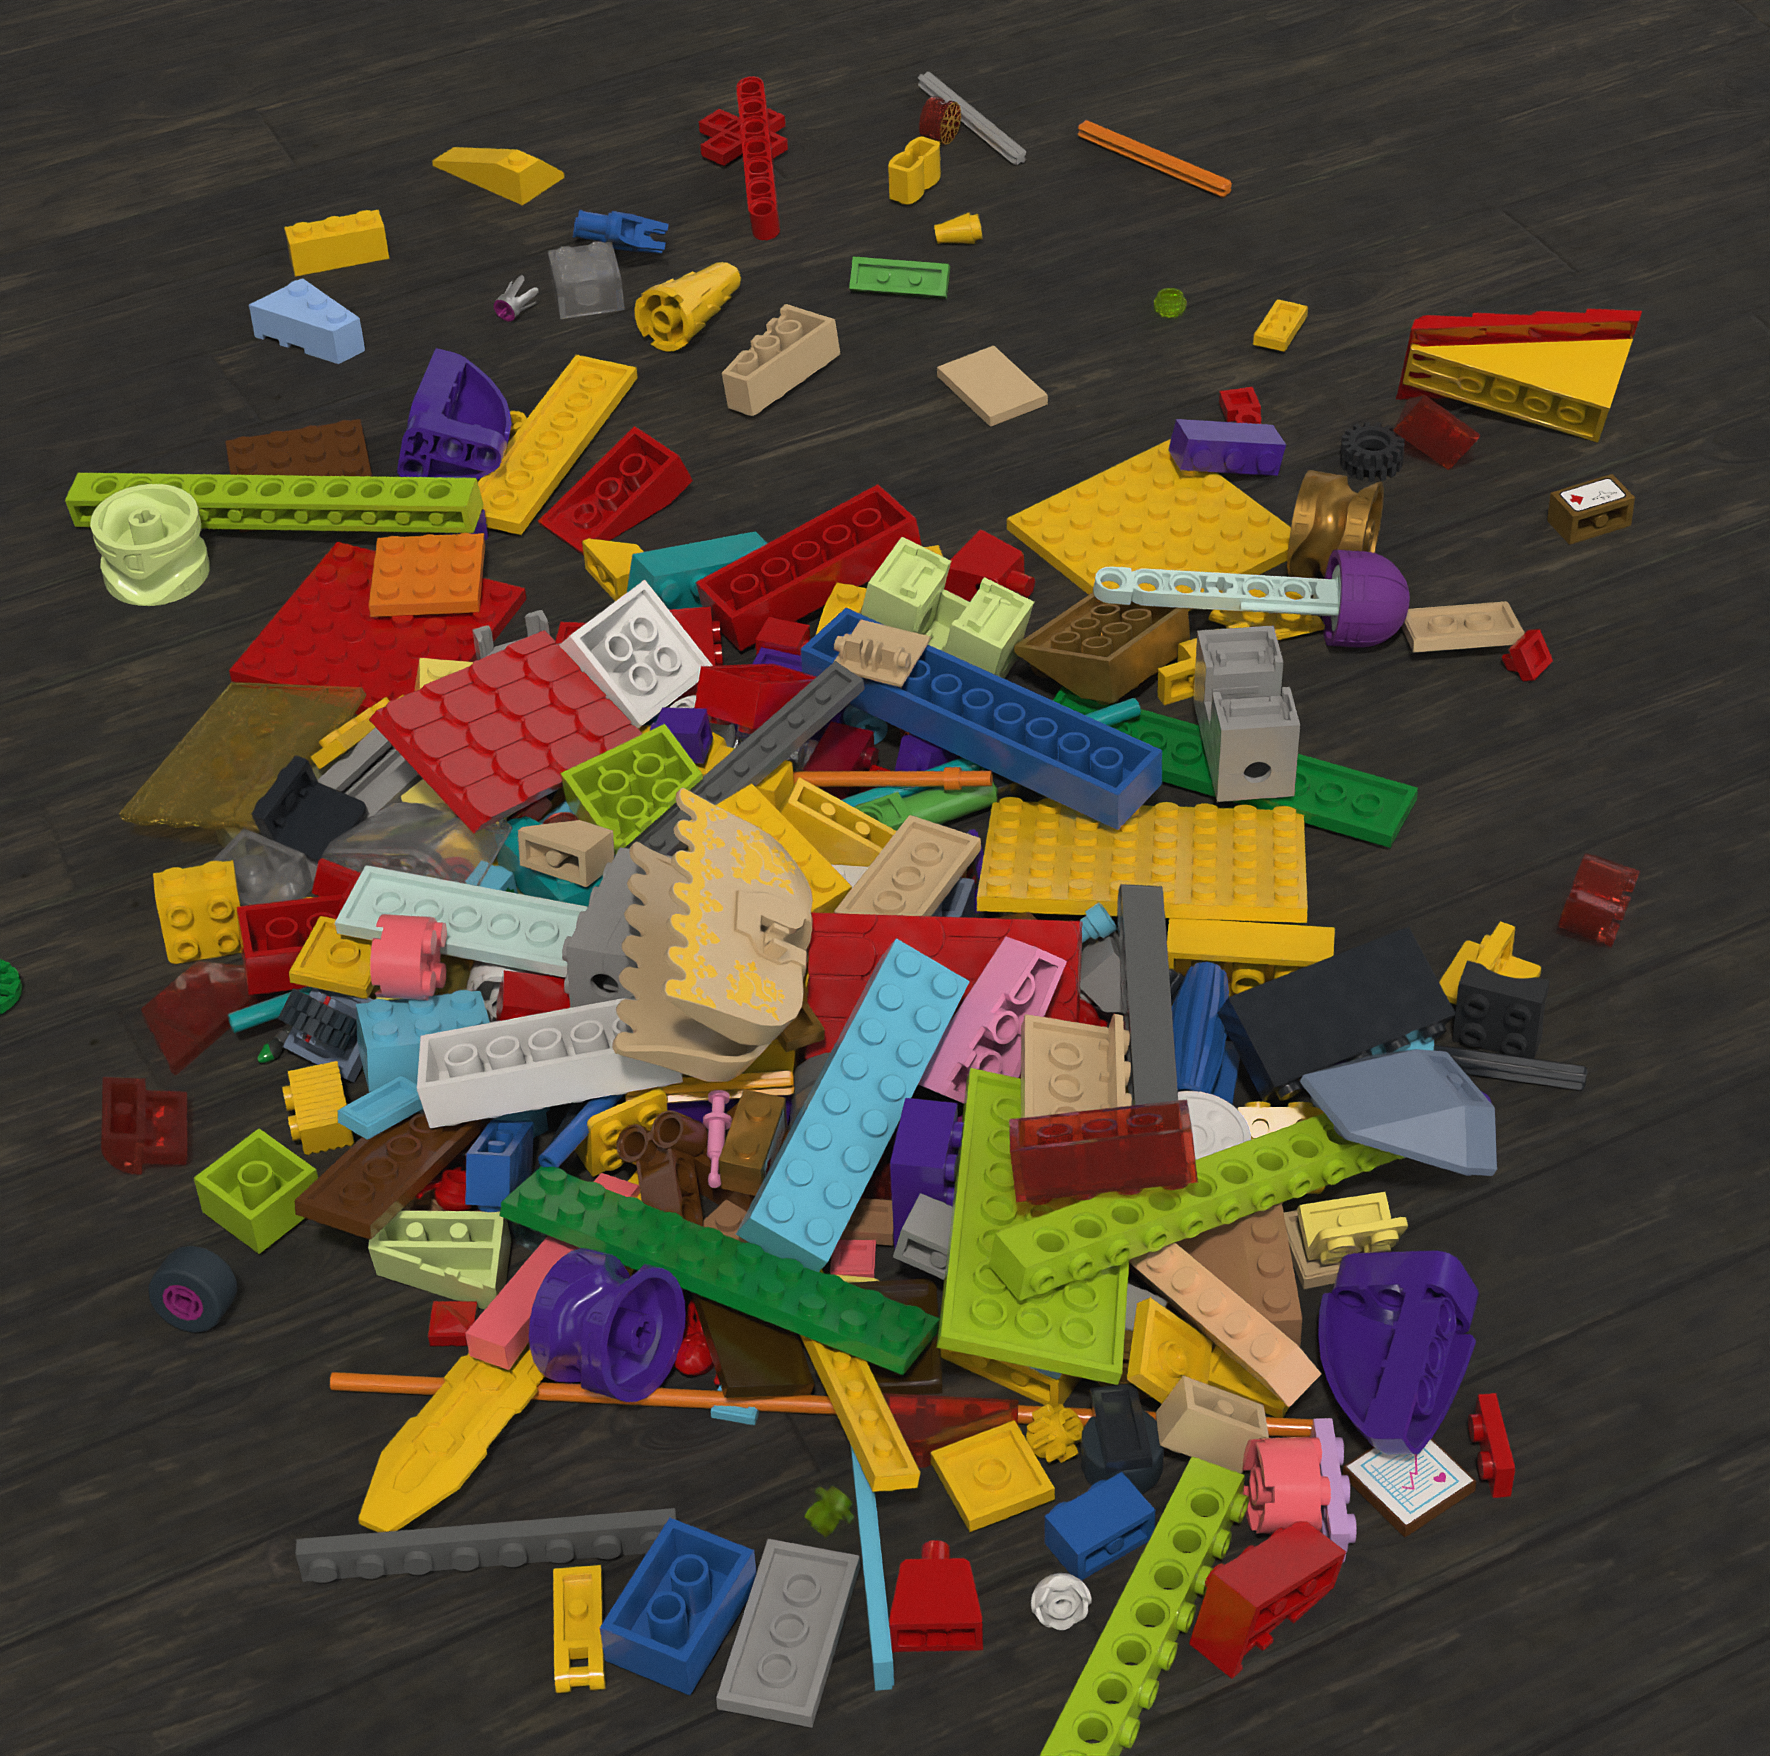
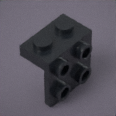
(305, 812)

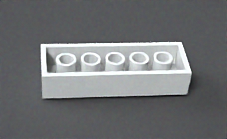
(529, 1065)

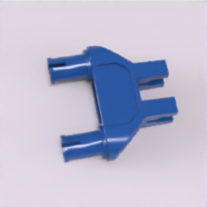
(624, 230)

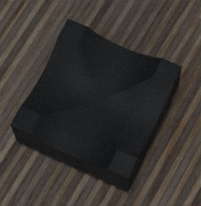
(1500, 1011)

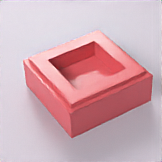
(854, 1258)

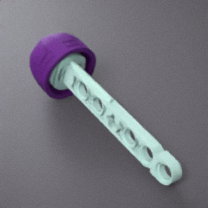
(1358, 600)

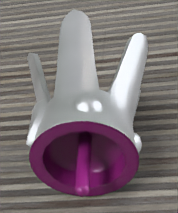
(508, 305)

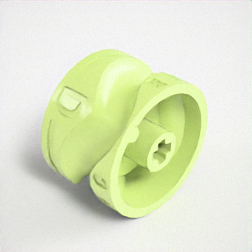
(150, 544)

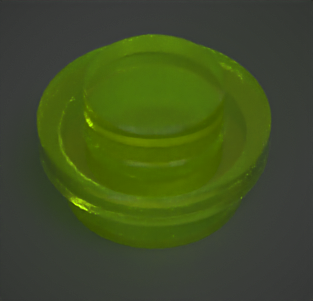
(1170, 302)

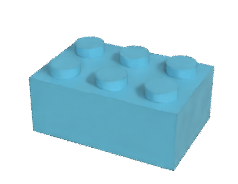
(393, 1028)

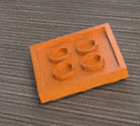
(427, 575)

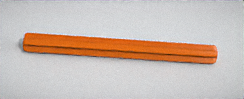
(1155, 159)

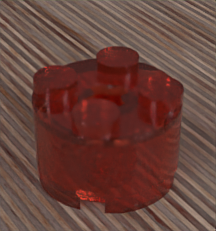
(1598, 899)

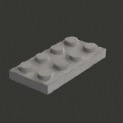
(789, 1633)

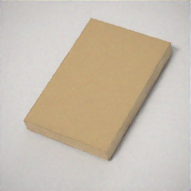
(992, 385)
(1461, 626)

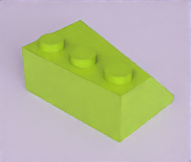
(630, 784)

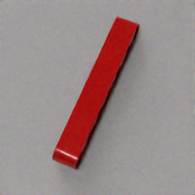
(758, 158)

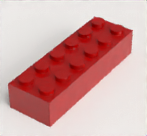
(805, 564)

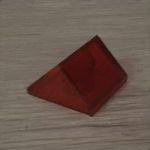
(1435, 431)

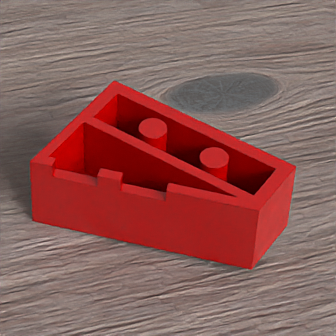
(1261, 1590)

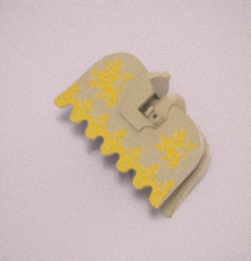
(715, 947)

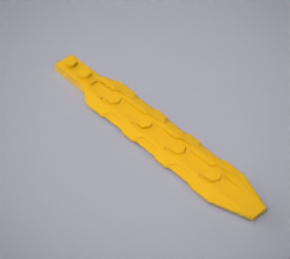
(448, 1437)

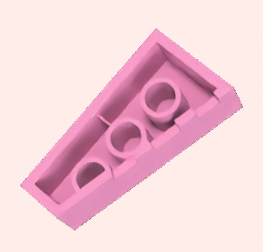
(989, 1021)

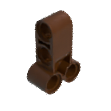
(667, 1162)

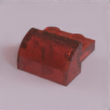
(142, 1125)

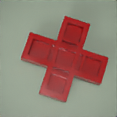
(726, 136)

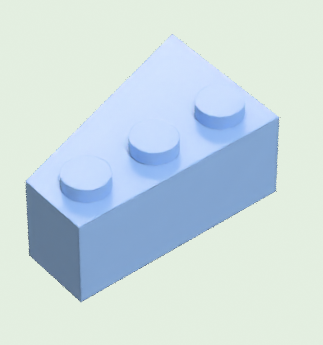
(308, 320)

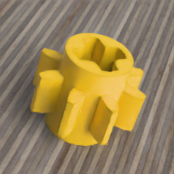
(1054, 1433)

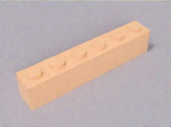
(1227, 1321)

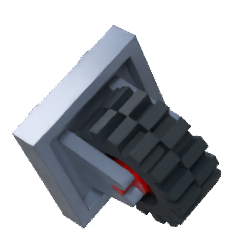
(324, 1028)

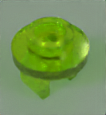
(827, 1512)

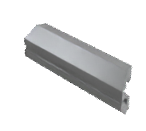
(372, 774)

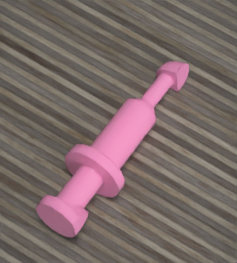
(716, 1123)

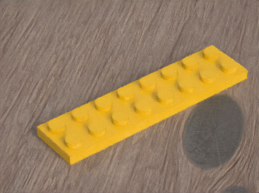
(552, 440)

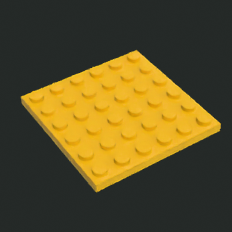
(1152, 518)

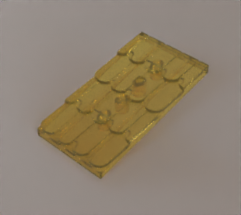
(238, 753)

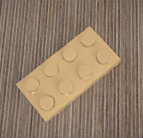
(913, 871)

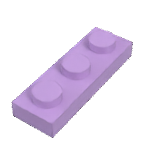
(1335, 1521)

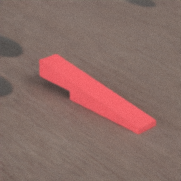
(504, 1325)

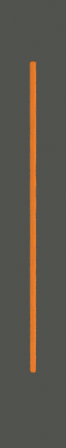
(702, 1399)

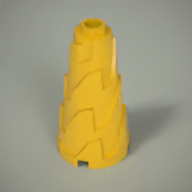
(680, 307)

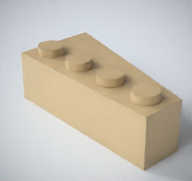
(780, 359)

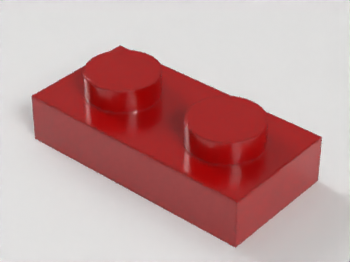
(1495, 1457)

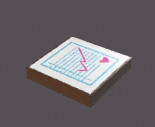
(1410, 1487)

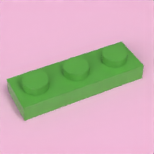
(899, 277)

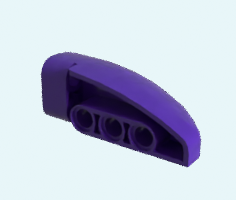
(455, 422)
(1397, 1343)

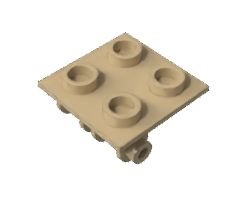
(880, 652)

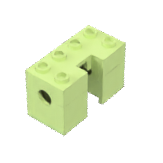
(911, 597)

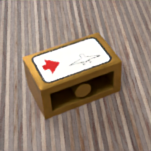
(1590, 509)
(752, 1141)

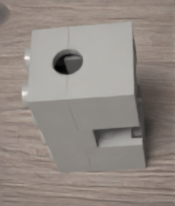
(1242, 717)
(595, 947)

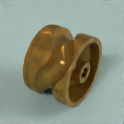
(1330, 519)

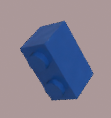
(1099, 1526)

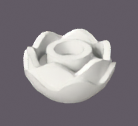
(1073, 1601)

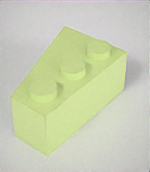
(445, 1253)

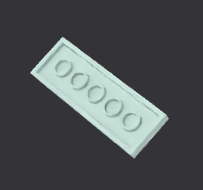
(479, 920)

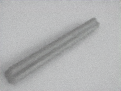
(974, 120)

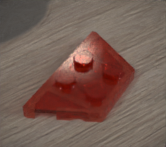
(195, 1010)

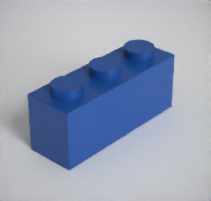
(498, 1163)

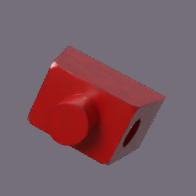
(990, 559)
(935, 1604)

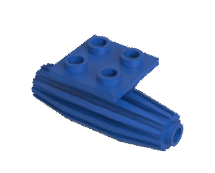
(1201, 1051)

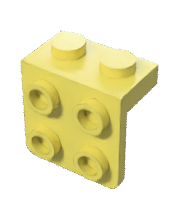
(1349, 1227)

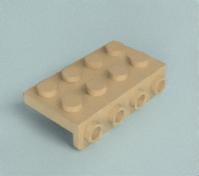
(1072, 1066)

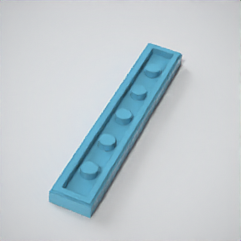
(873, 1579)

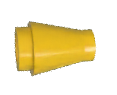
(962, 229)

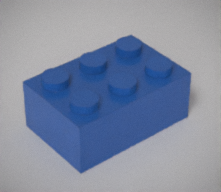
(678, 1606)

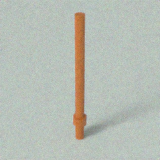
(951, 778)

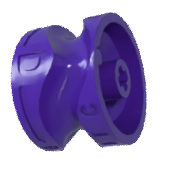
(605, 1326)

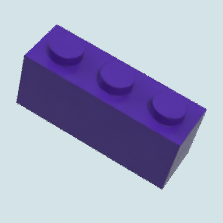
(1226, 447)

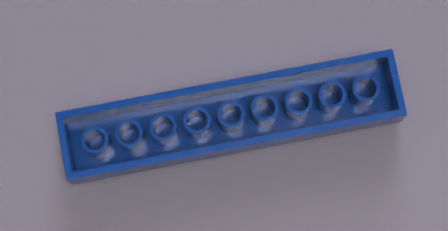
(1006, 729)

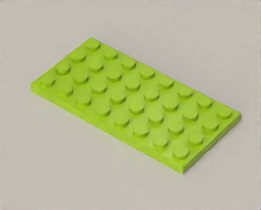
(1063, 1331)

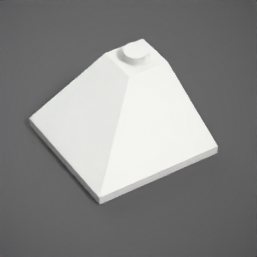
(637, 654)

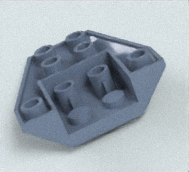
(1410, 1107)

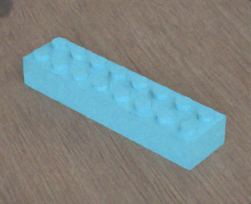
(853, 1108)

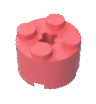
(408, 957)
(1284, 1483)

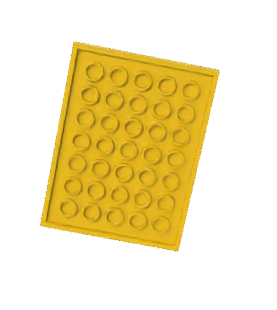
(1205, 857)

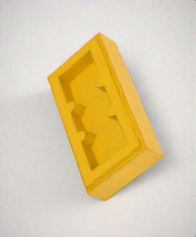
(1280, 325)

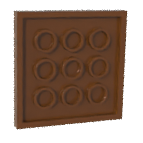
(307, 451)

